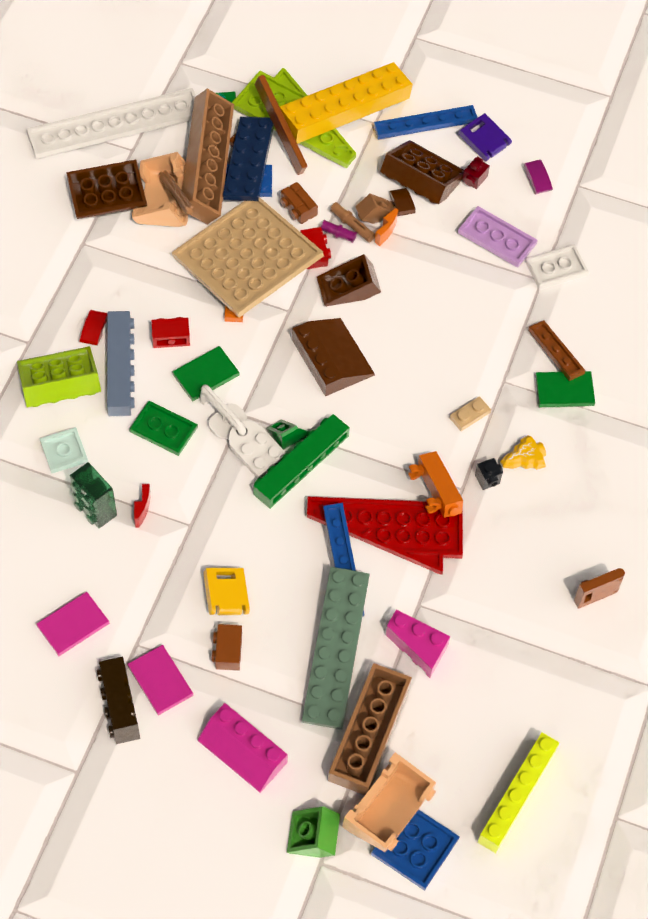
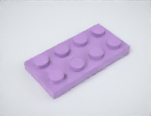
(497, 236)

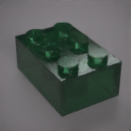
(93, 495)

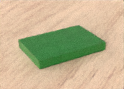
(210, 369)
(558, 391)
(163, 428)

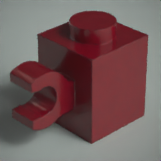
(476, 173)

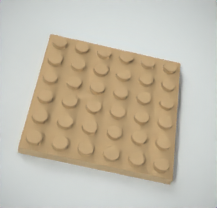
(247, 255)

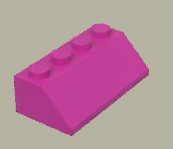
(243, 748)

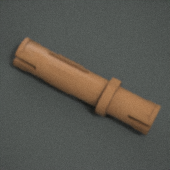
(348, 218)

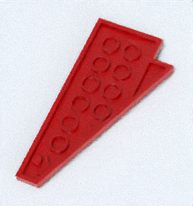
(399, 528)

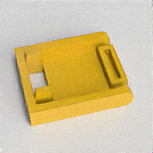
(226, 594)

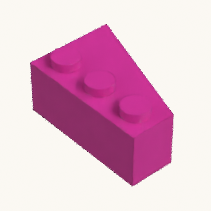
(418, 640)

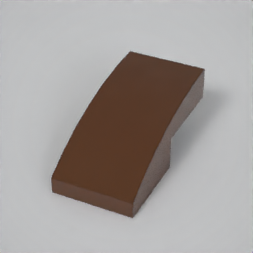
(402, 201)

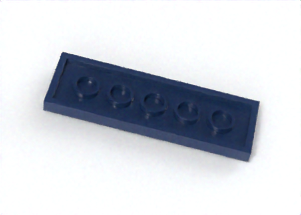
(248, 159)

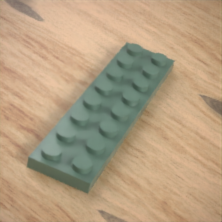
(336, 648)

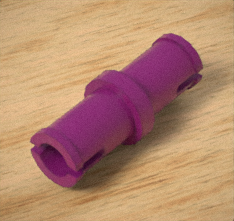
(338, 231)

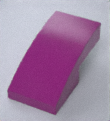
(539, 177)

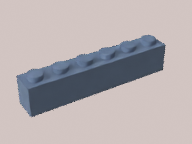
(119, 363)

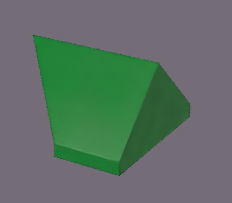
(286, 433)

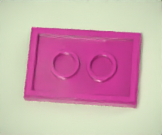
(72, 623)
(160, 680)

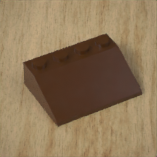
(422, 171)
(106, 189)
(331, 354)

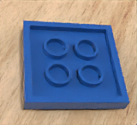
(420, 850)

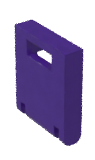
(488, 139)

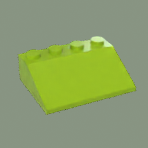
(59, 376)

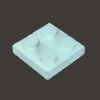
(63, 450)

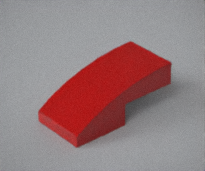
(93, 327)
(141, 507)

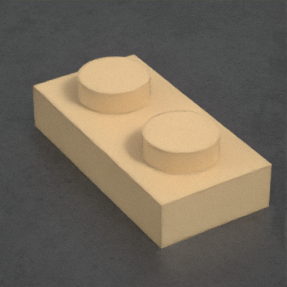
(470, 413)

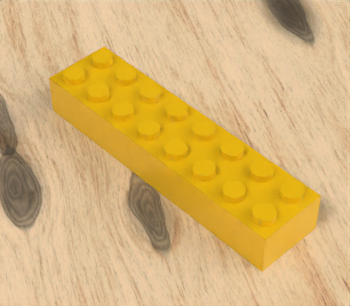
(346, 102)

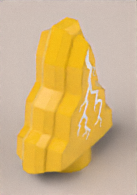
(525, 454)

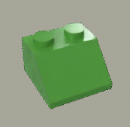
(313, 832)

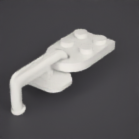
(255, 448)

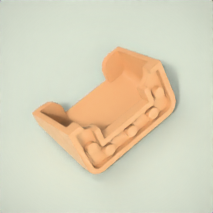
(161, 205)
(390, 804)

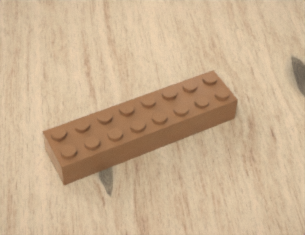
(207, 155)

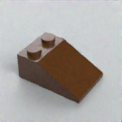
(349, 282)

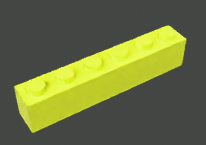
(518, 792)

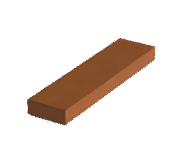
(556, 350)

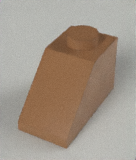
(374, 208)

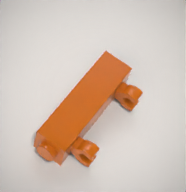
(441, 486)

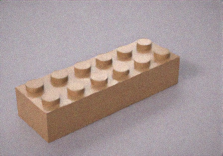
(369, 729)

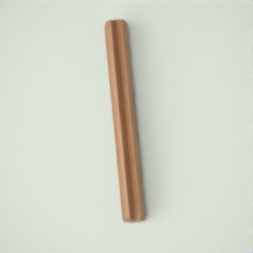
(176, 192)

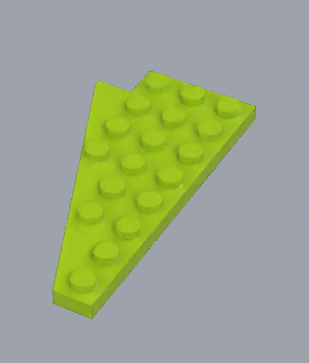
(286, 89)

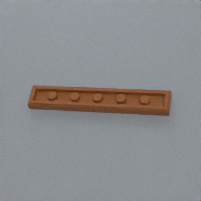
(281, 125)

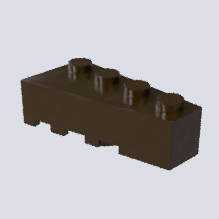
(119, 700)

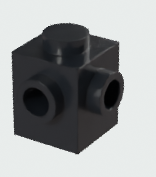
(489, 473)

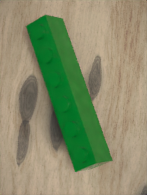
(301, 460)

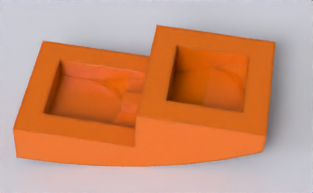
(387, 228)

